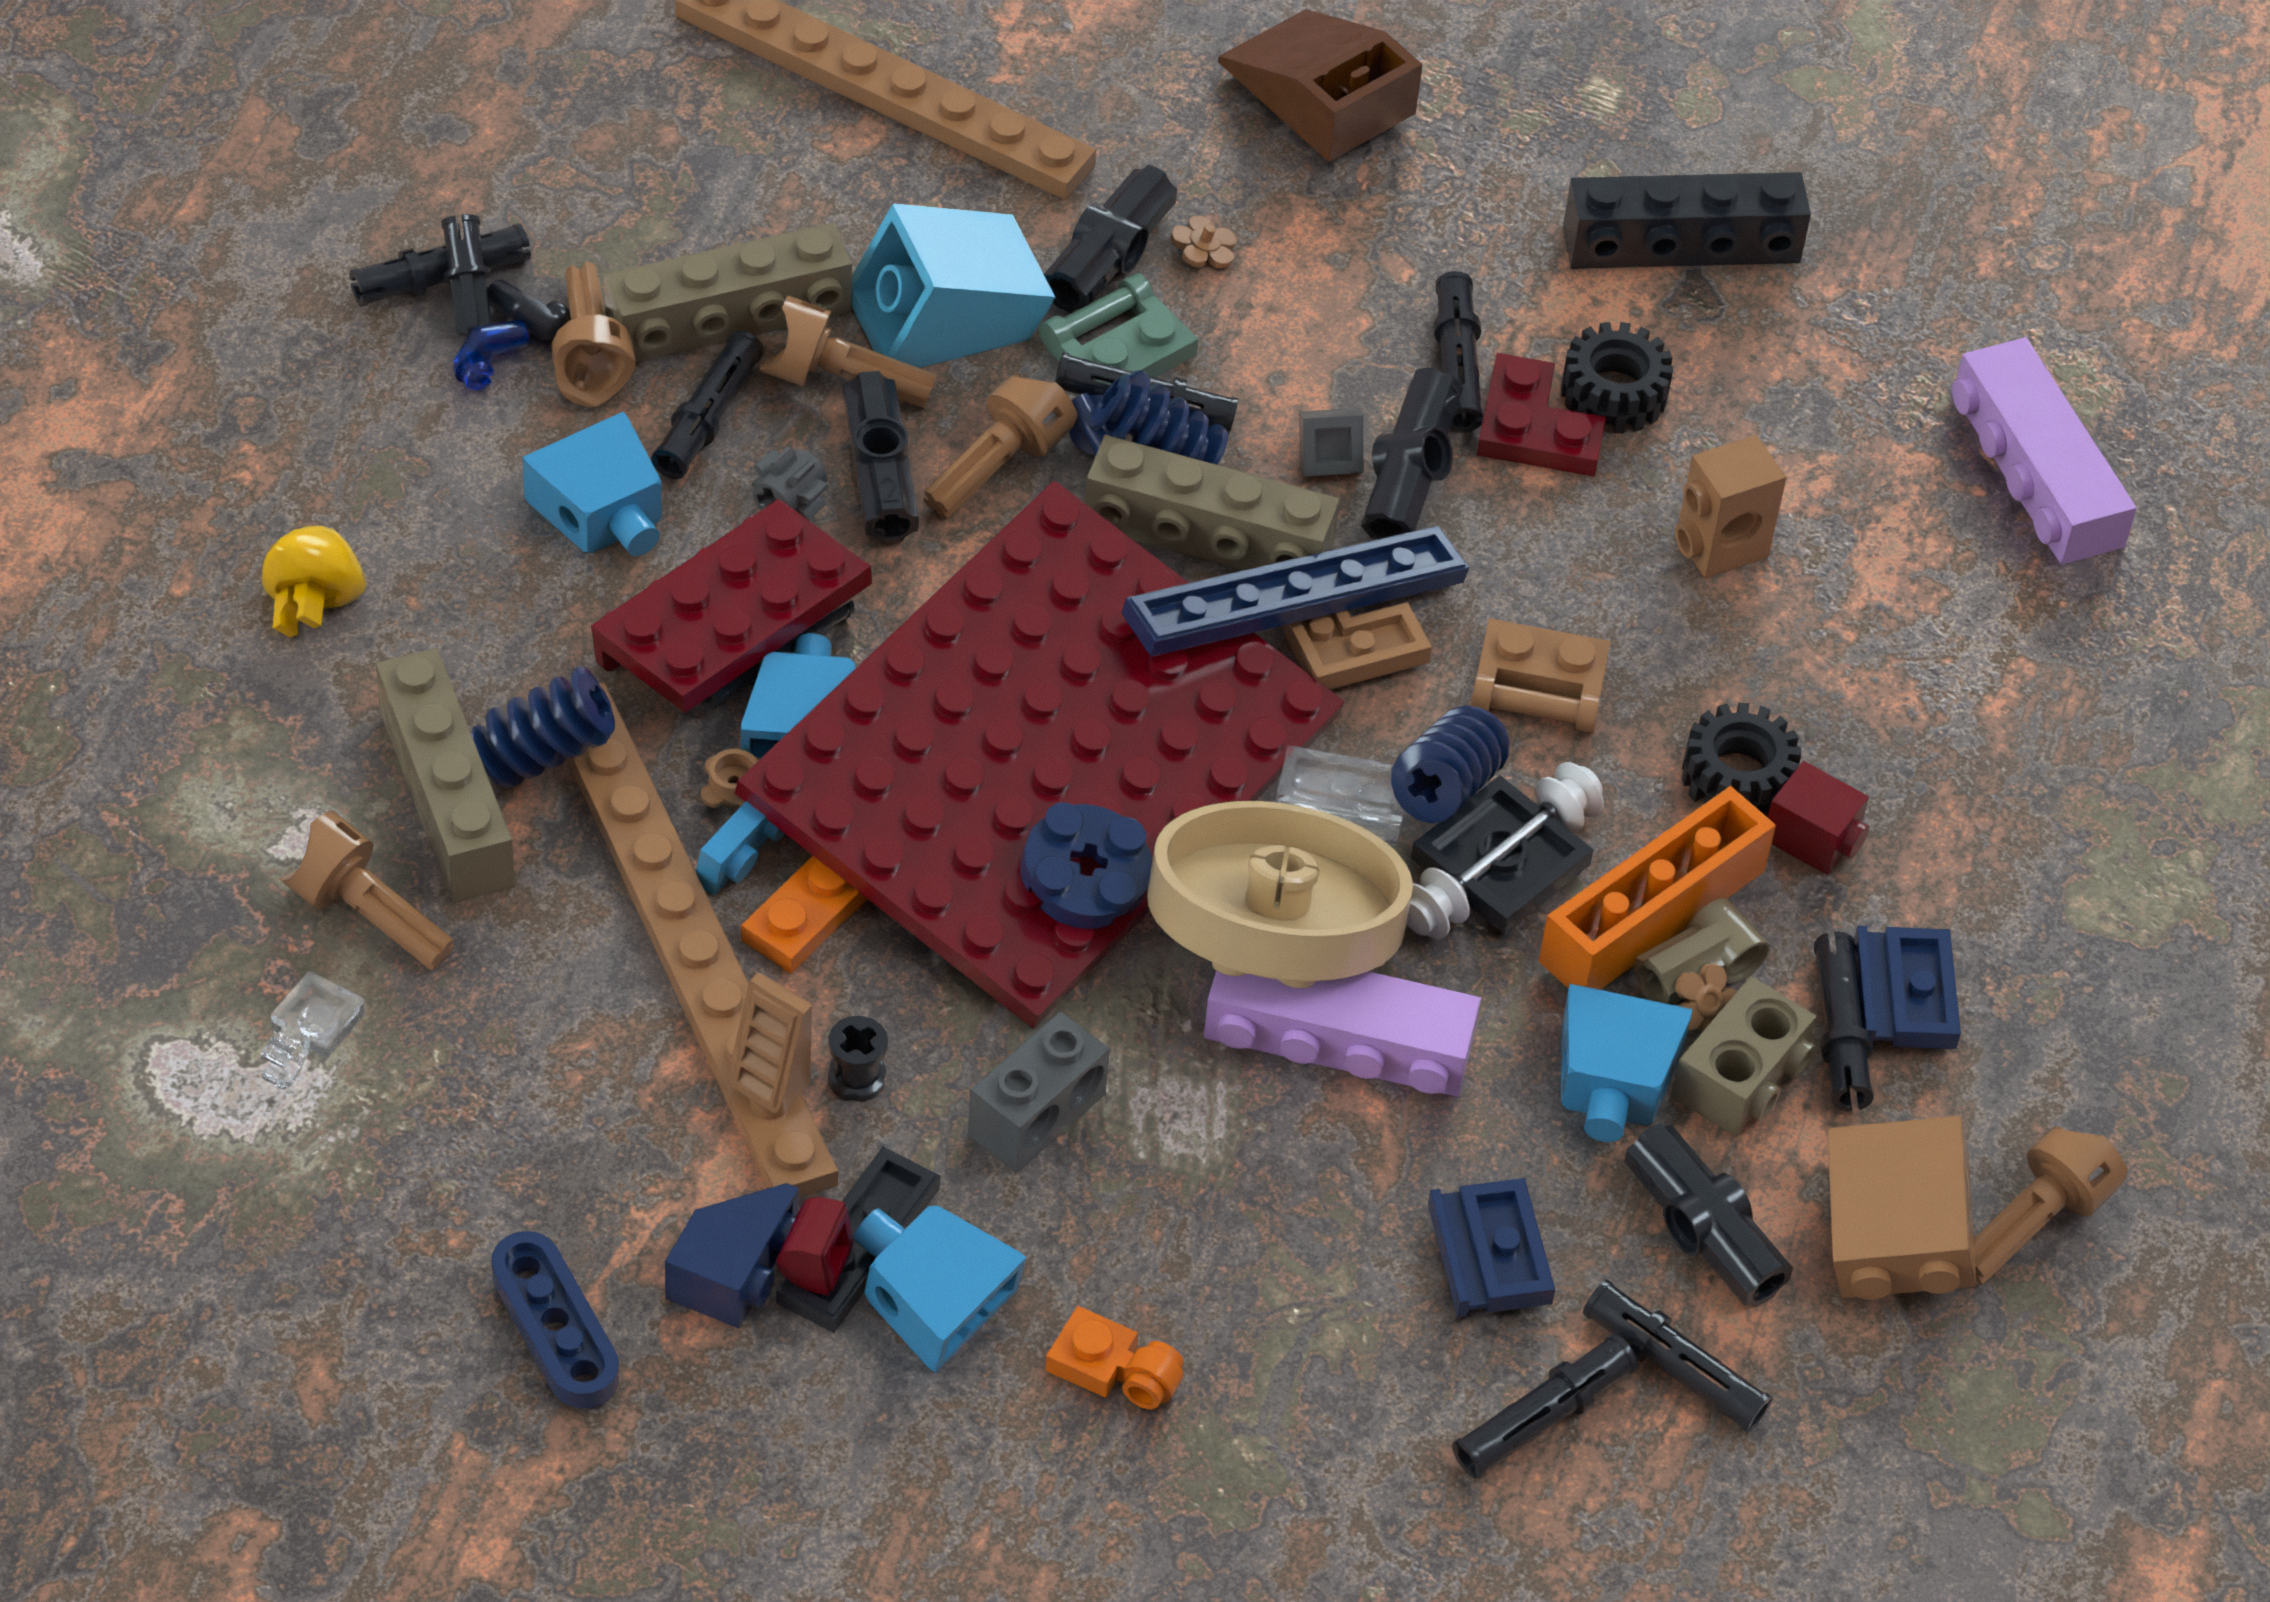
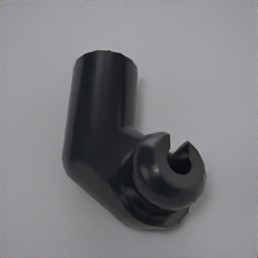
(539, 318)

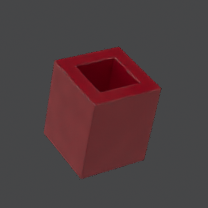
(1818, 818)

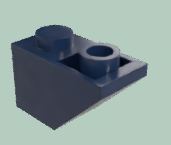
(730, 1253)

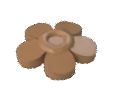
(1204, 243)
(1704, 994)

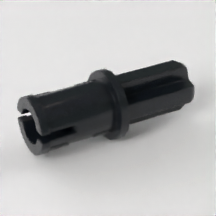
(466, 273)

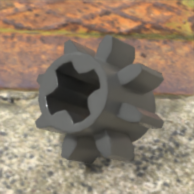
(793, 478)

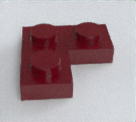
(1526, 430)

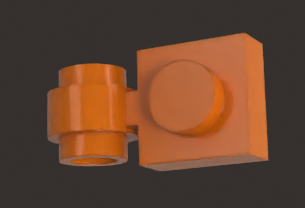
(1100, 1352)

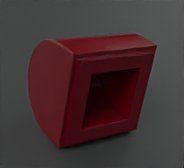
(817, 1245)

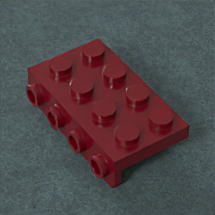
(730, 606)

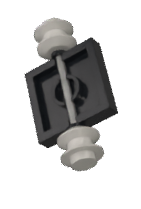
(1504, 852)

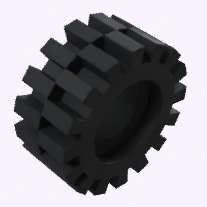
(1620, 353)
(1744, 735)

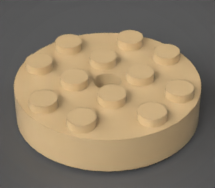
(1279, 891)

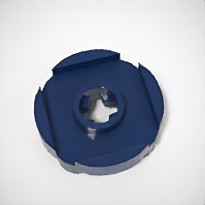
(1094, 833)

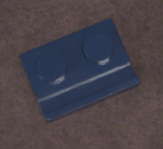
(1908, 986)
(1491, 1247)

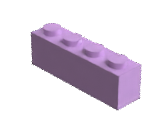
(2043, 451)
(1351, 1024)

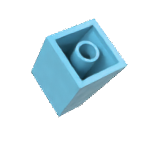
(947, 285)

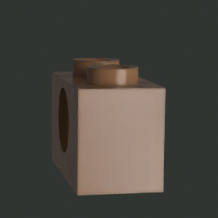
(1730, 506)

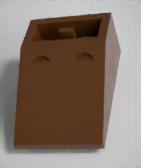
(1329, 79)

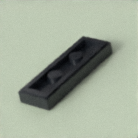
(900, 1191)

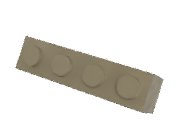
(445, 775)

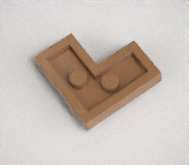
(1359, 647)

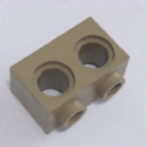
(1753, 1043)

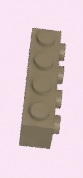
(728, 289)
(1207, 507)

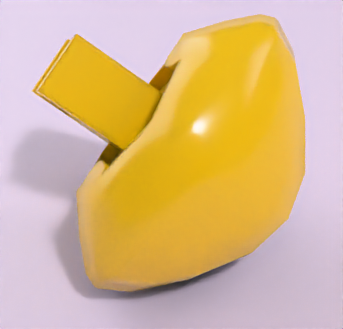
(308, 573)

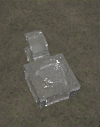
(310, 1018)

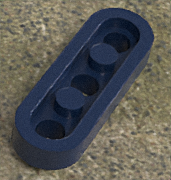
(552, 1298)

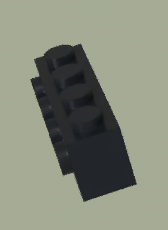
(1686, 220)

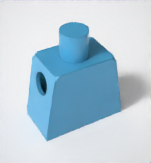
(597, 487)
(789, 689)
(1618, 1058)
(936, 1279)

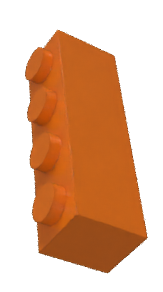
(1656, 891)

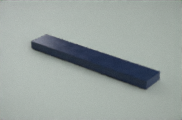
(1294, 590)

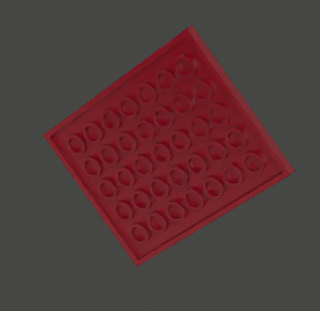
(1015, 699)

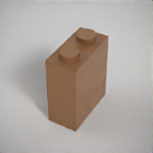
(1901, 1207)

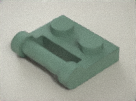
(1147, 342)

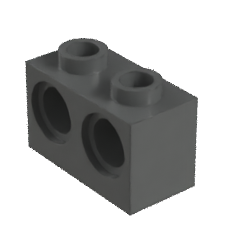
(1038, 1091)

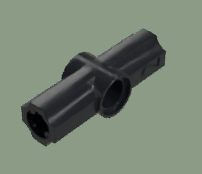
(1110, 238)
(1412, 454)
(880, 457)
(1708, 1214)

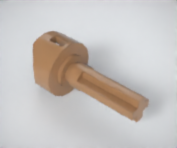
(591, 345)
(812, 347)
(1018, 414)
(336, 869)
(2061, 1172)

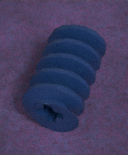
(1157, 420)
(545, 729)
(1449, 763)

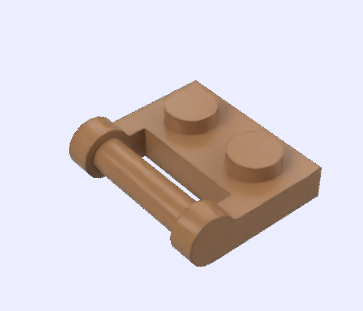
(1541, 673)

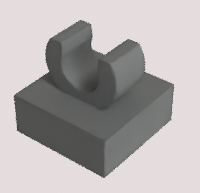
(1331, 442)

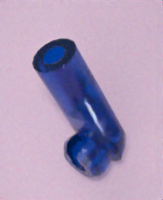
(483, 342)

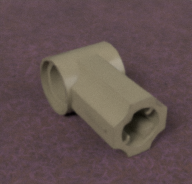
(1713, 936)

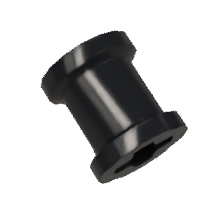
(857, 1055)

